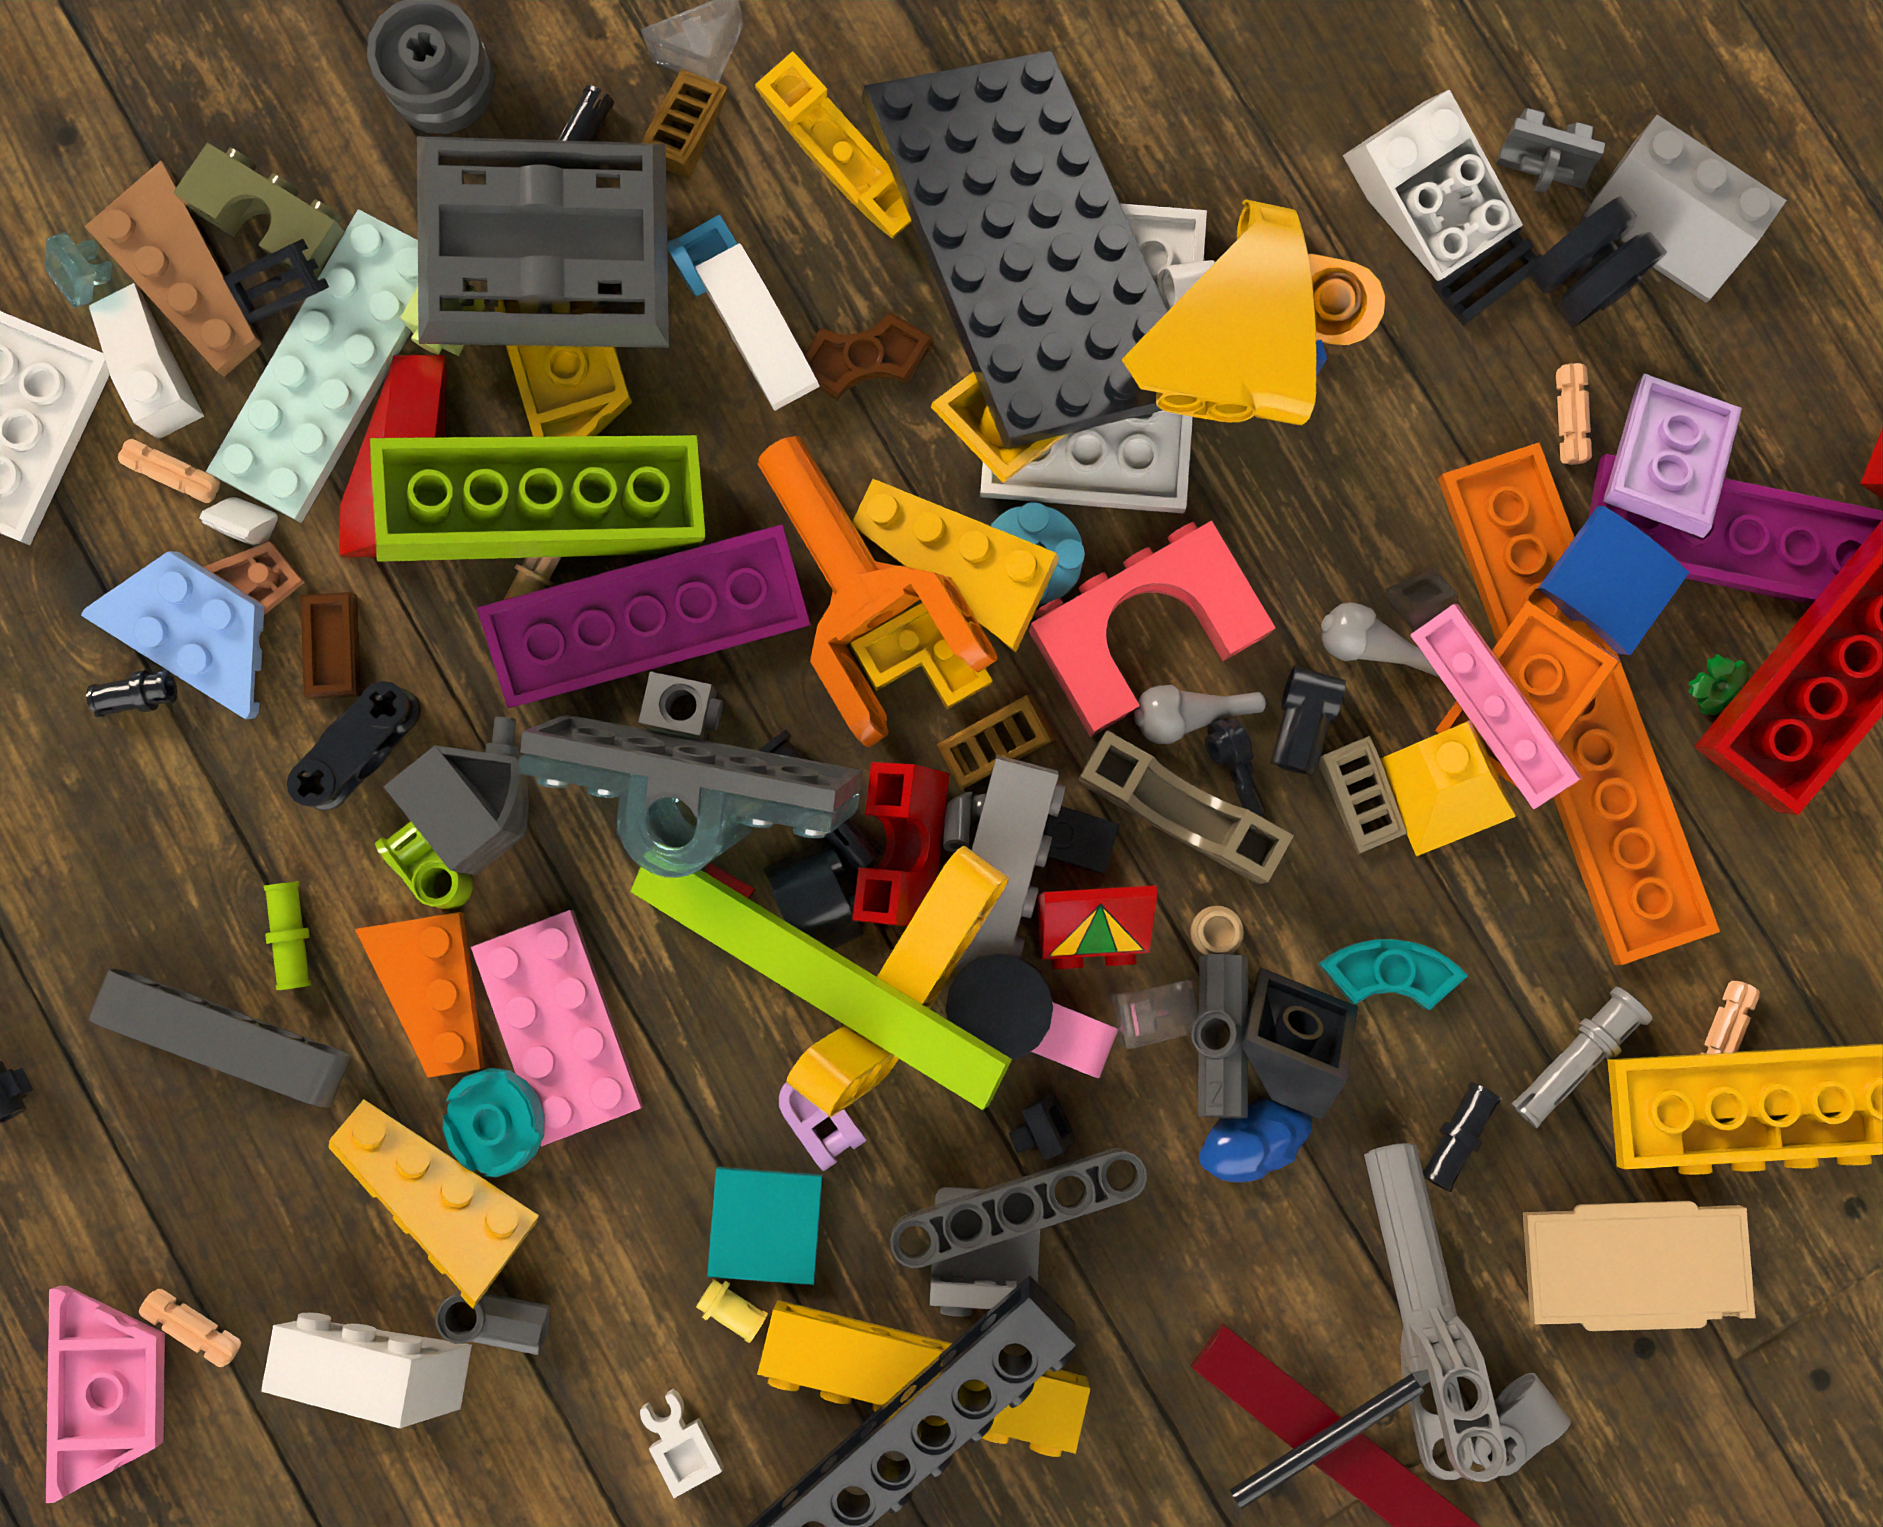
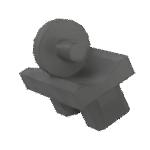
(1550, 152)

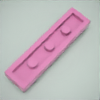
(1496, 706)

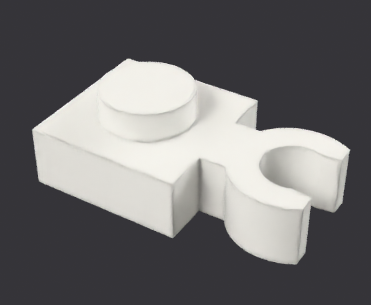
(684, 1451)

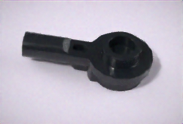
(1231, 746)

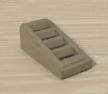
(1373, 769)

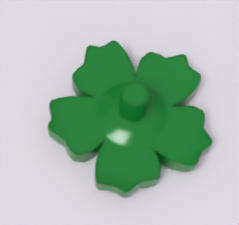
(1719, 685)

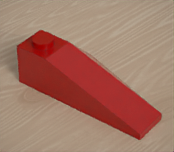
(408, 407)

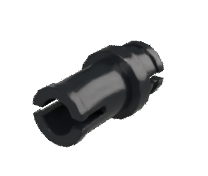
(140, 692)

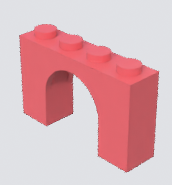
(1191, 569)

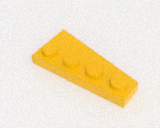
(992, 569)
(448, 1209)

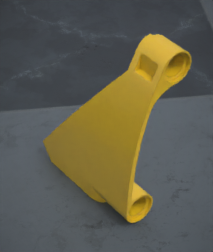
(1241, 333)

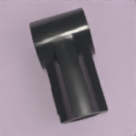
(1309, 705)

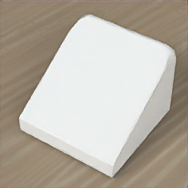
(241, 520)

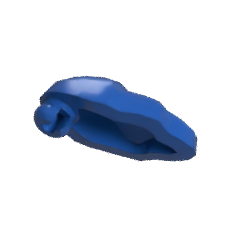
(1257, 1144)

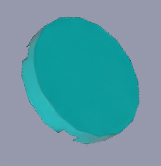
(493, 1122)

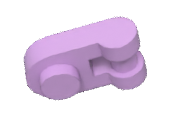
(802, 1118)

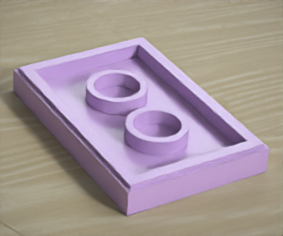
(1673, 455)

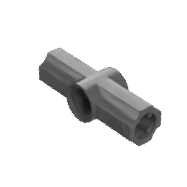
(1224, 1070)

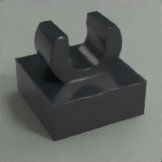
(1044, 1127)

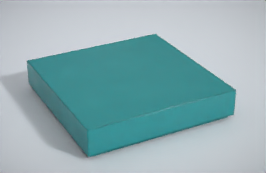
(765, 1225)

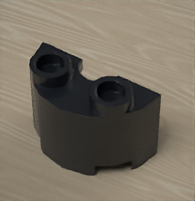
(812, 897)

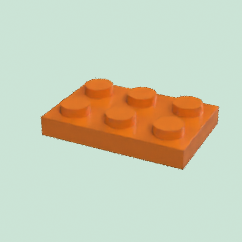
(1551, 667)

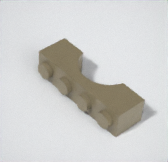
(1183, 811)

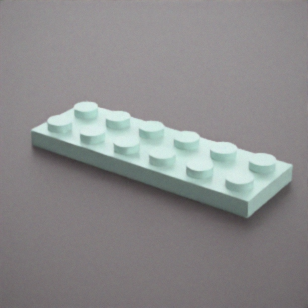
(323, 371)

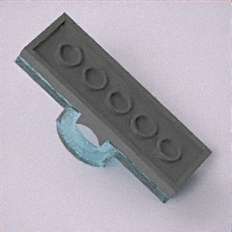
(720, 783)

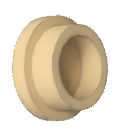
(1216, 931)

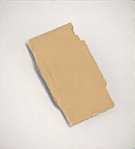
(1638, 1265)

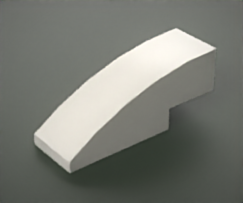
(757, 326)

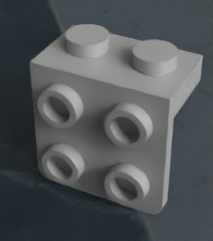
(989, 1273)

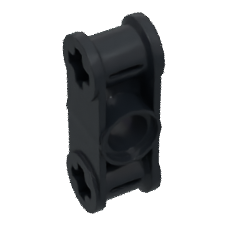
(353, 746)

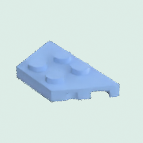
(189, 627)

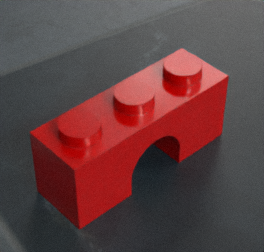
(912, 809)

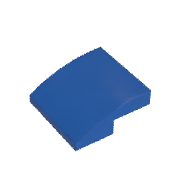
(1614, 580)

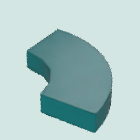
(1392, 967)

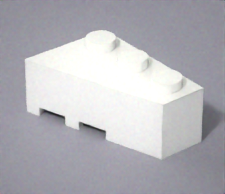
(365, 1370)

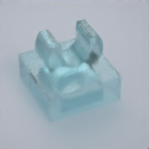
(70, 268)

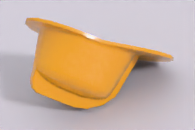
(1346, 300)

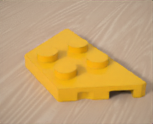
(568, 386)

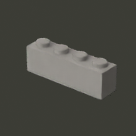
(1013, 842)

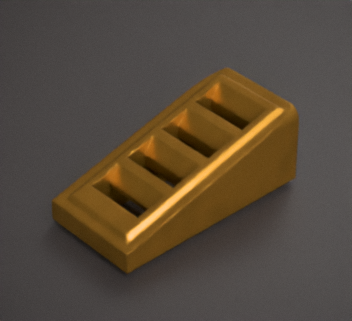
(684, 160)
(1035, 720)

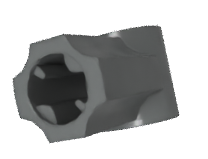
(499, 1323)

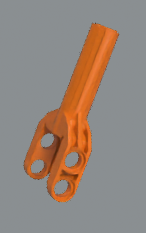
(863, 590)

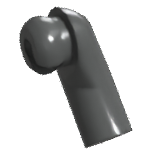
(958, 818)

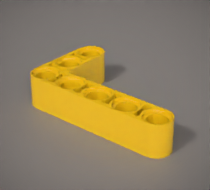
(958, 903)

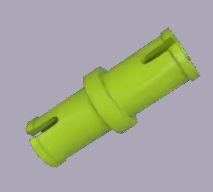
(287, 935)

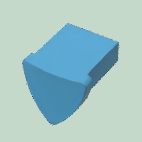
(697, 247)

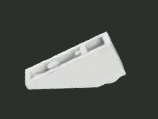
(143, 364)

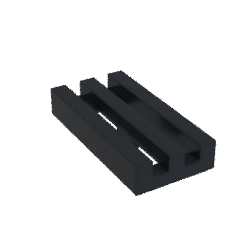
(1520, 249)
(301, 269)

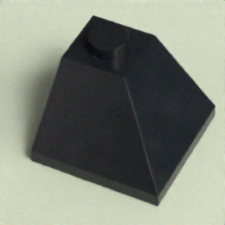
(1299, 1042)

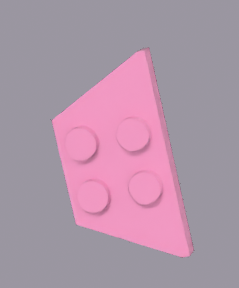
(101, 1390)

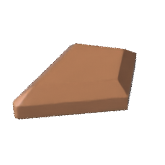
(259, 574)

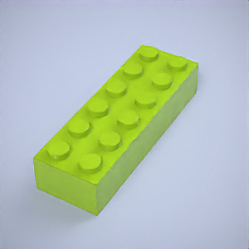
(535, 496)

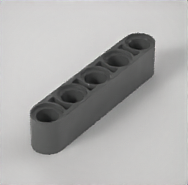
(219, 1037)
(1044, 1211)

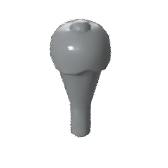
(1356, 633)
(1170, 713)

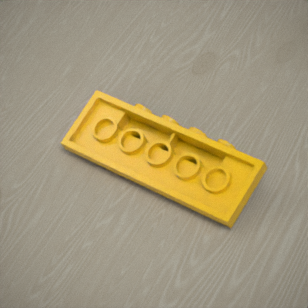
(1748, 1108)

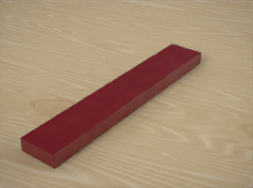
(1298, 1415)

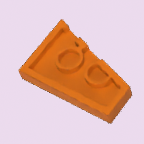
(431, 988)

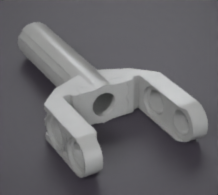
(1433, 1338)

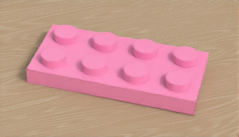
(558, 1024)

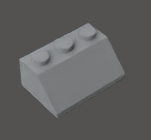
(1692, 204)

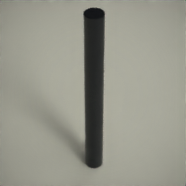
(1326, 1441)

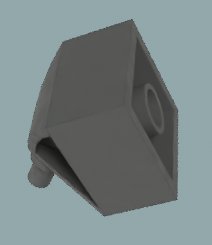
(467, 800)

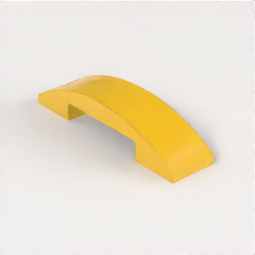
(834, 143)

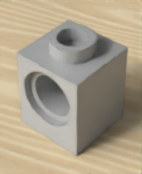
(664, 690)

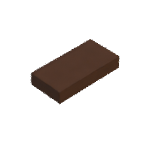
(330, 645)

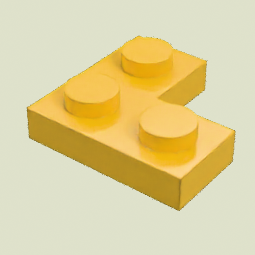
(914, 642)

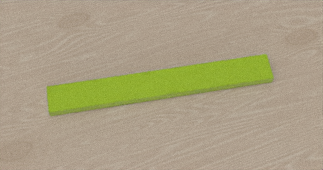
(829, 982)

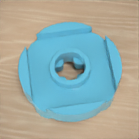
(1051, 531)

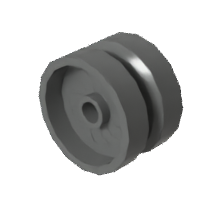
(431, 65)

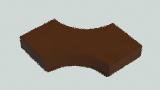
(886, 351)

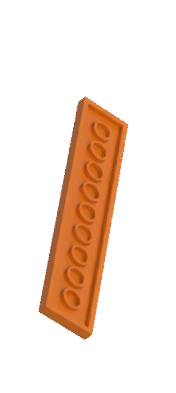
(1621, 808)

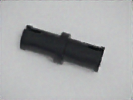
(1460, 1136)

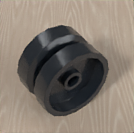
(1596, 263)

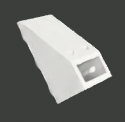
(1434, 185)

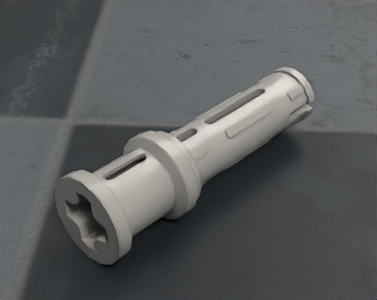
(1596, 1040)

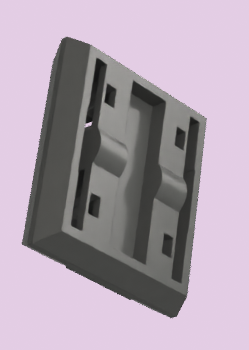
(541, 239)

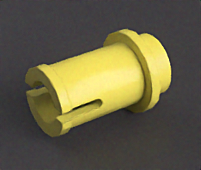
(731, 1310)

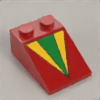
(1095, 923)

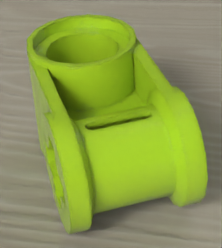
(419, 865)

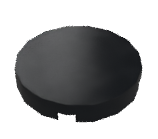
(1001, 1003)

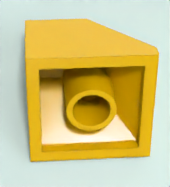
(969, 417)
(1446, 788)

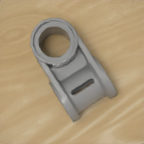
(1528, 1422)

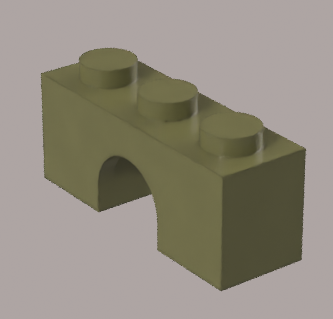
(230, 192)

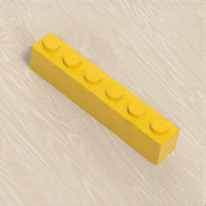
(874, 1362)

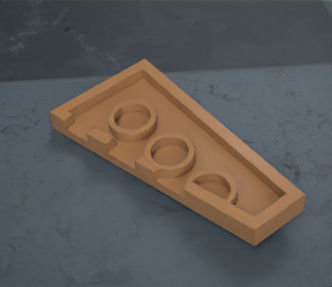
(175, 267)

